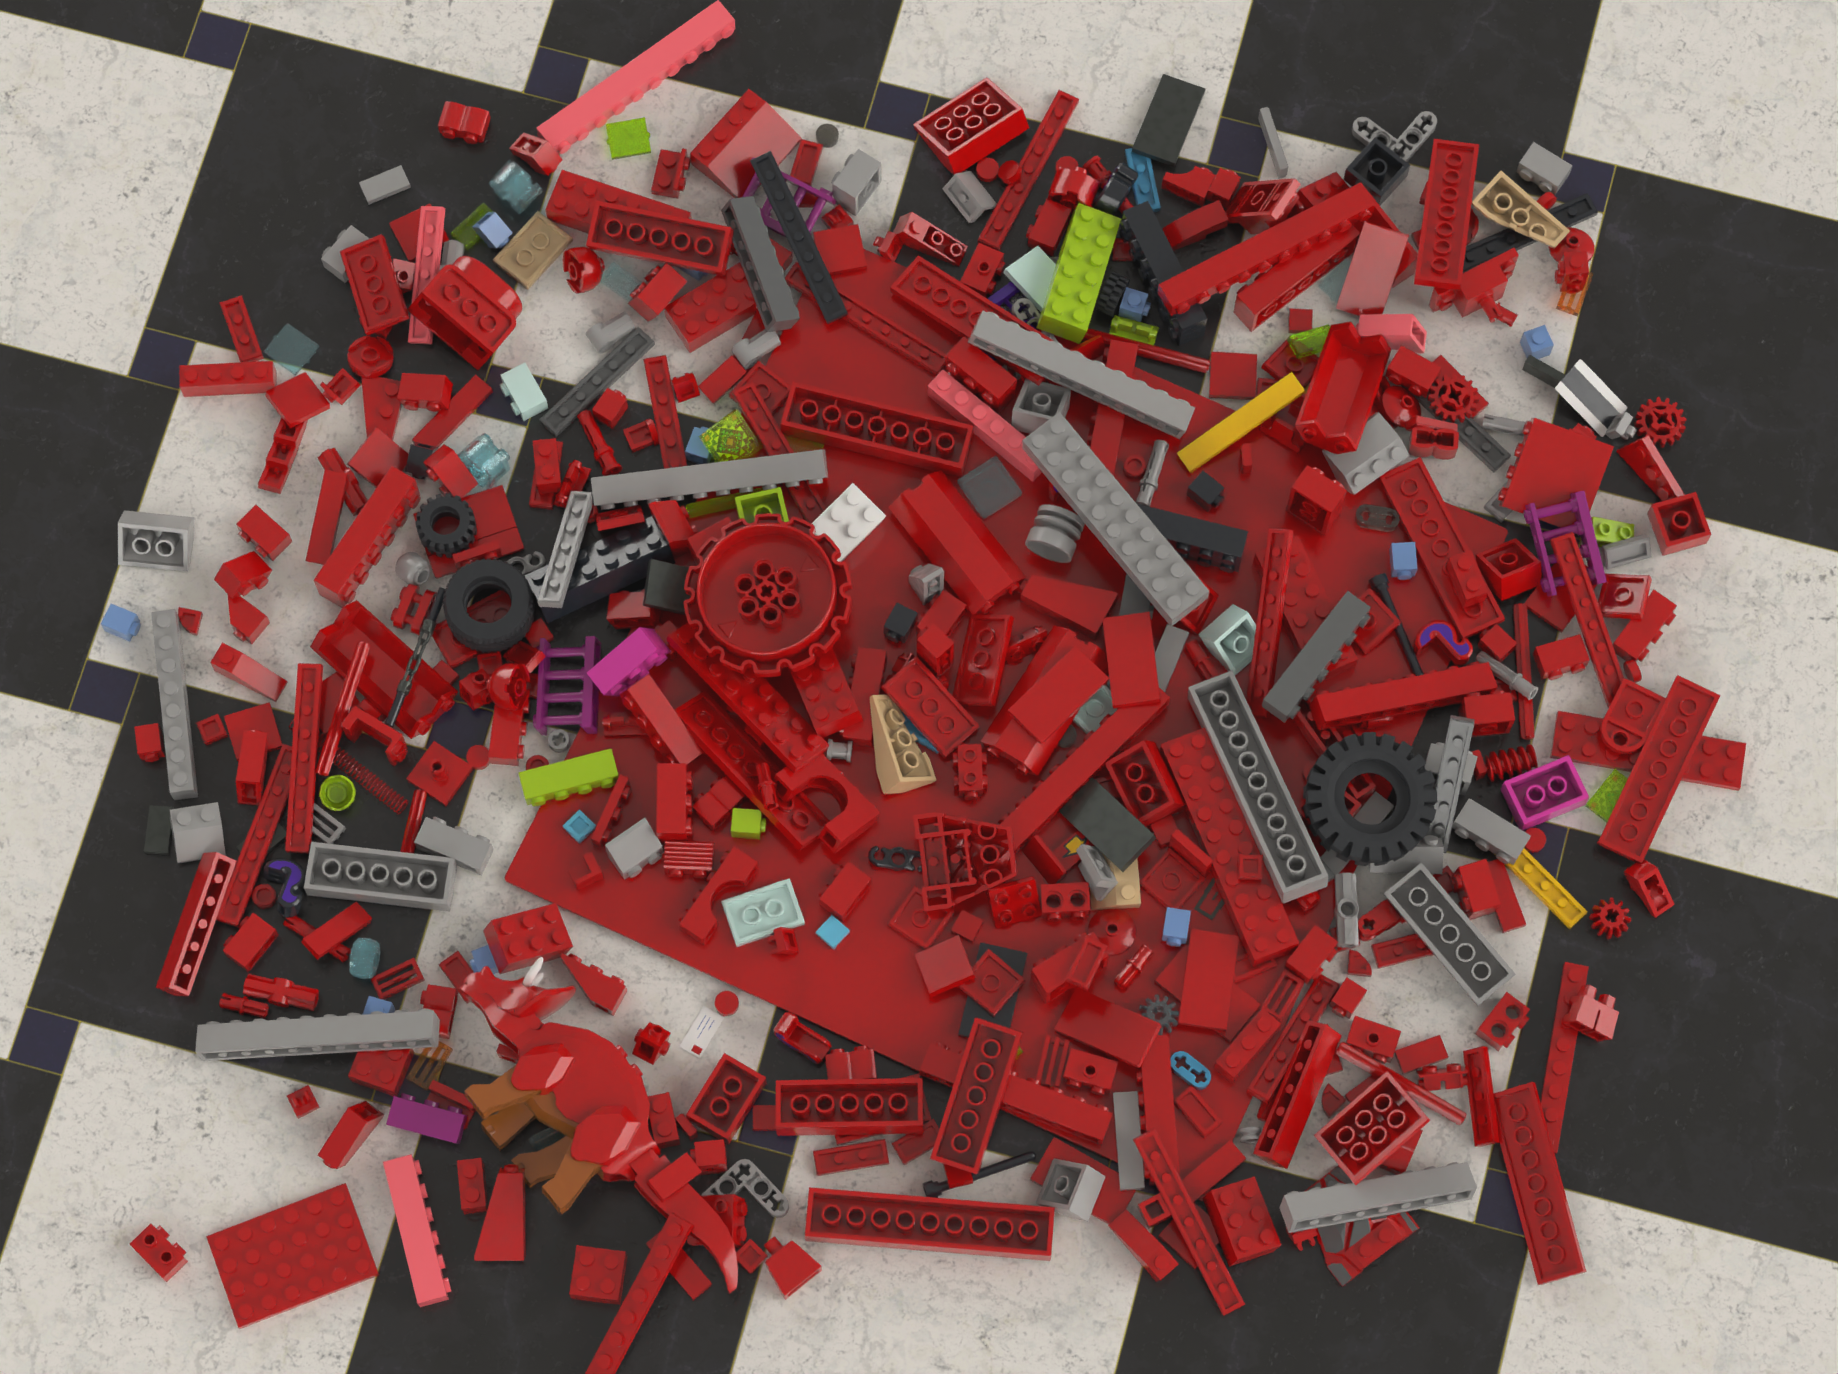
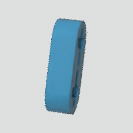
(1194, 1065)

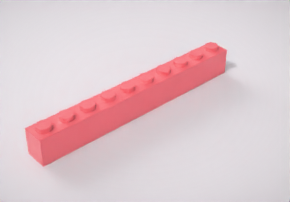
(637, 77)

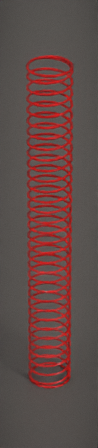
(403, 803)

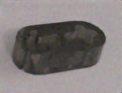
(1378, 512)

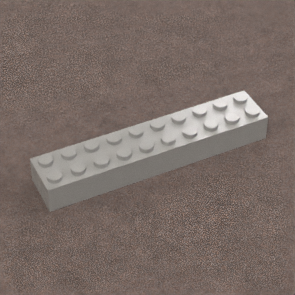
(1115, 519)
(1258, 787)

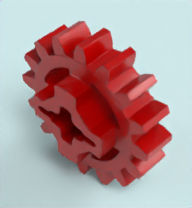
(1448, 406)
(1666, 430)

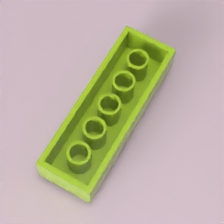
(1078, 273)

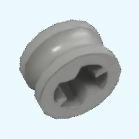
(556, 734)
(1250, 1134)

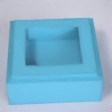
(579, 826)
(832, 932)

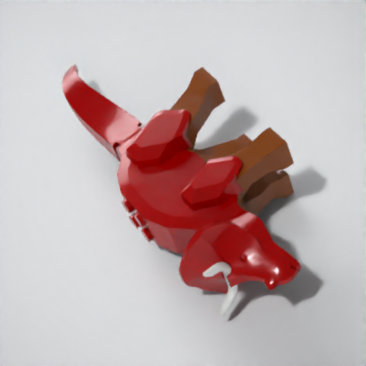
(583, 1091)

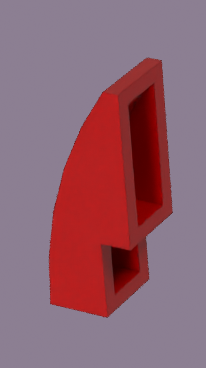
(1196, 225)

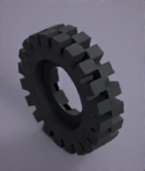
(1344, 833)

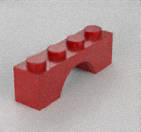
(735, 870)

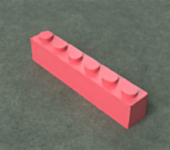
(986, 422)
(416, 1231)

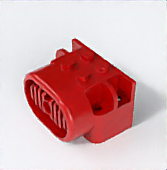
(468, 309)

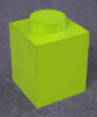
(747, 823)

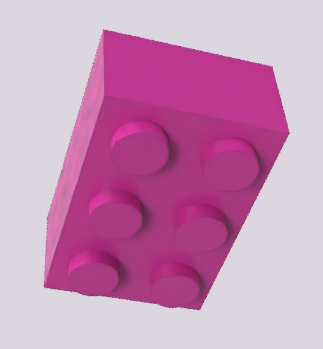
(629, 662)
(1544, 793)

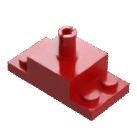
(1263, 204)
(1479, 287)

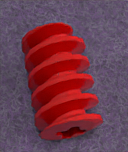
(1510, 762)

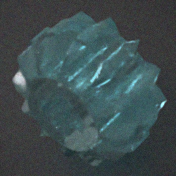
(364, 958)
(1167, 1013)

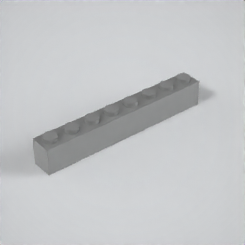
(174, 704)
(1377, 1197)

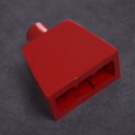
(790, 1266)

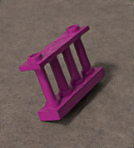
(774, 225)
(1582, 527)
(588, 696)

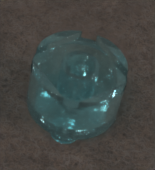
(515, 186)
(485, 460)

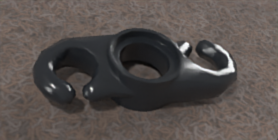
(887, 862)

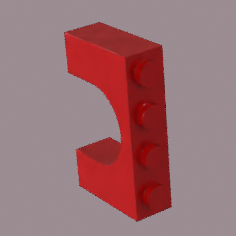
(856, 811)

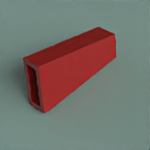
(1069, 603)
(504, 1225)

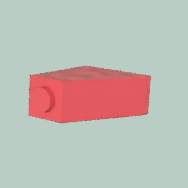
(1396, 330)

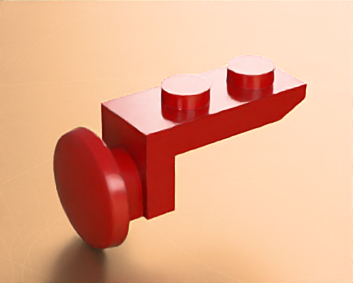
(1318, 192)

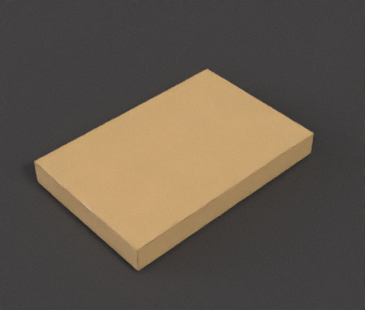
(532, 250)

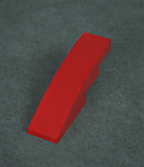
(281, 456)

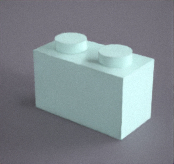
(523, 391)

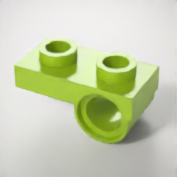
(1611, 531)

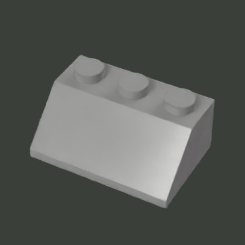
(1376, 454)
(155, 540)

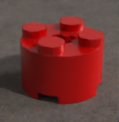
(1073, 187)

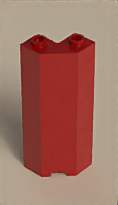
(1342, 389)
(957, 542)
(385, 668)
(1005, 735)

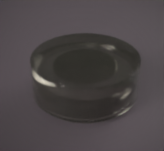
(827, 135)
(1068, 738)

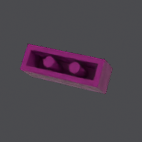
(427, 1118)

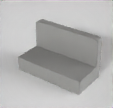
(969, 195)
(1096, 871)

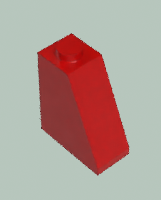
(252, 767)
(350, 1134)

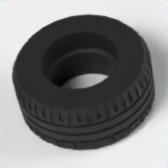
(482, 576)

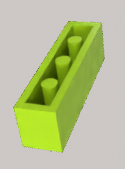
(569, 777)

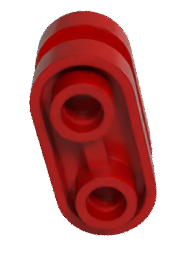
(409, 597)

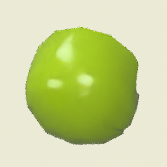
(337, 792)

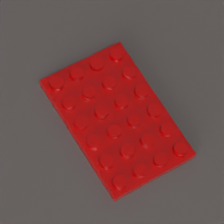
(292, 1256)

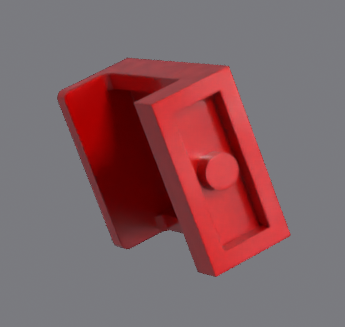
(360, 721)

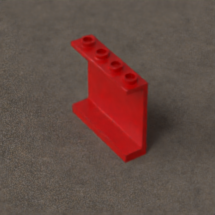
(1551, 467)

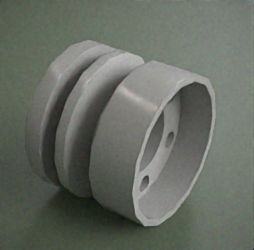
(1055, 533)

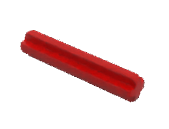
(414, 821)

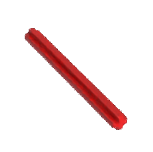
(1156, 352)
(1524, 667)
(342, 709)
(1415, 1091)

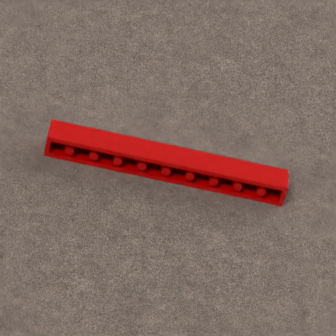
(1266, 249)
(1080, 766)

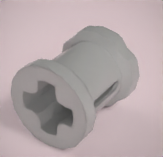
(839, 750)

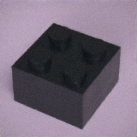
(1378, 170)

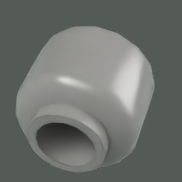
(412, 568)

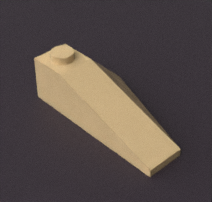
(1515, 209)
(897, 756)
(1125, 893)

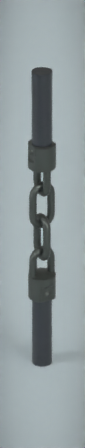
(404, 686)

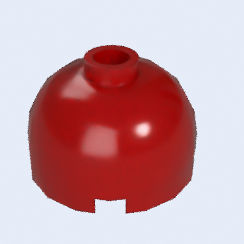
(583, 268)
(508, 686)

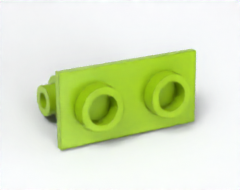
(1133, 330)

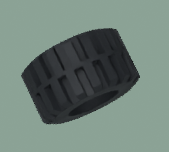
(441, 508)

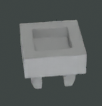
(1620, 427)

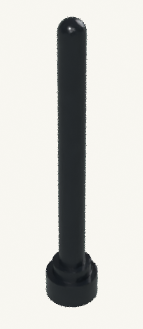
(1380, 585)
(935, 1189)

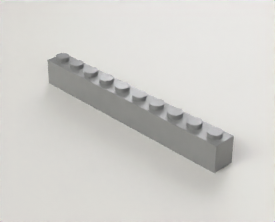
(1081, 374)
(709, 477)
(318, 1035)

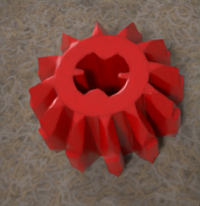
(1600, 914)

